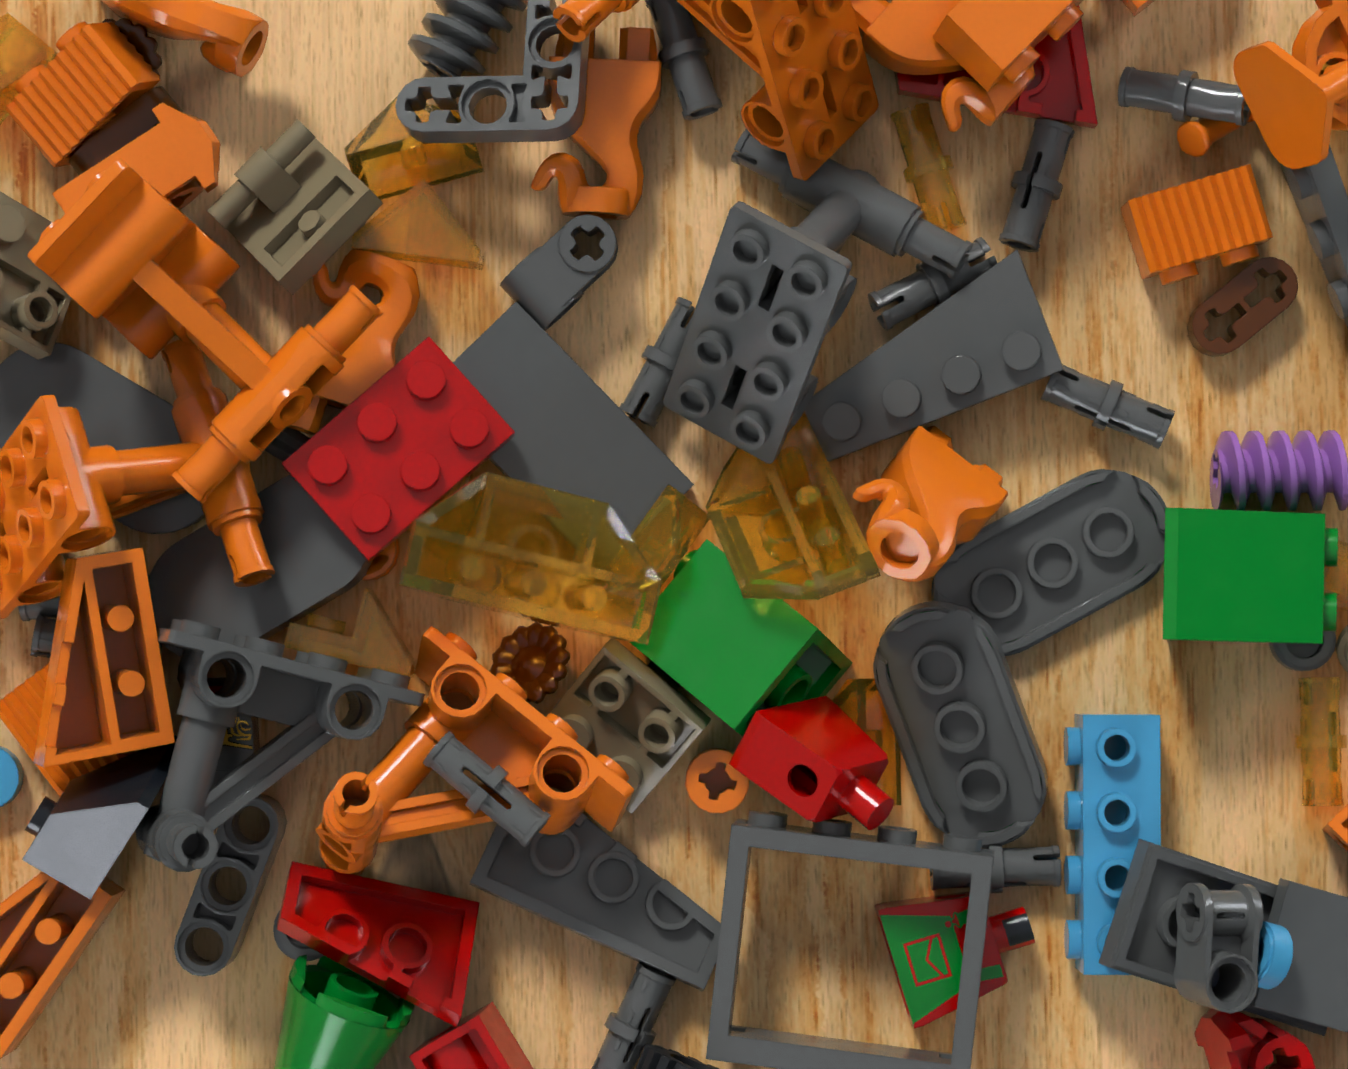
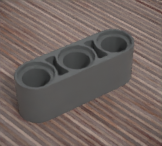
(212, 910)

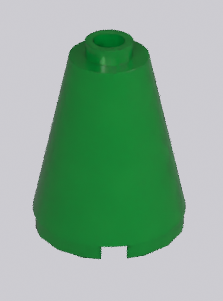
(337, 1019)

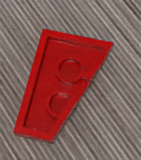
(1056, 93)
(386, 932)

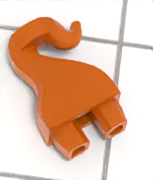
(230, 34)
(903, 41)
(617, 104)
(375, 348)
(927, 505)

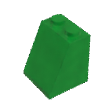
(1247, 576)
(737, 649)

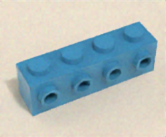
(1110, 811)

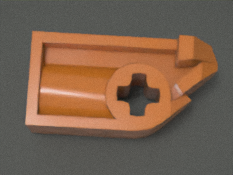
(173, 156)

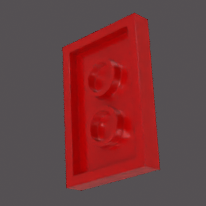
(398, 449)

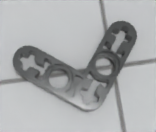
(523, 94)

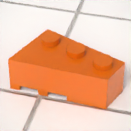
(1000, 35)
(104, 664)
(40, 941)

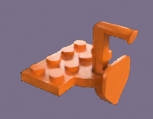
(1289, 94)

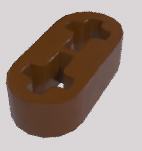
(122, 129)
(1251, 318)

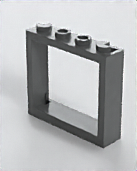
(834, 839)

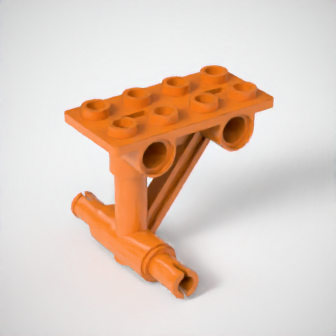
(803, 49)
(157, 277)
(66, 494)
(494, 725)

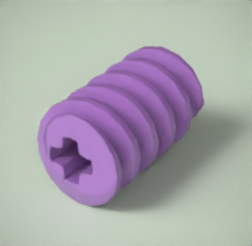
(1279, 469)

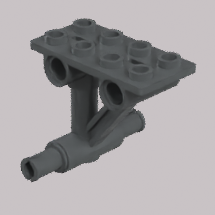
(780, 293)
(260, 686)

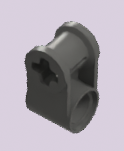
(554, 280)
(1215, 941)

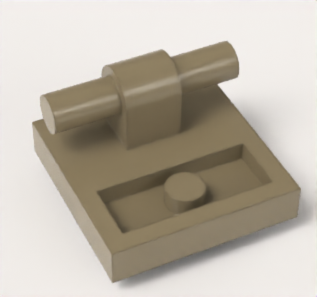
(294, 206)
(29, 298)
(631, 716)

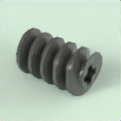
(460, 34)

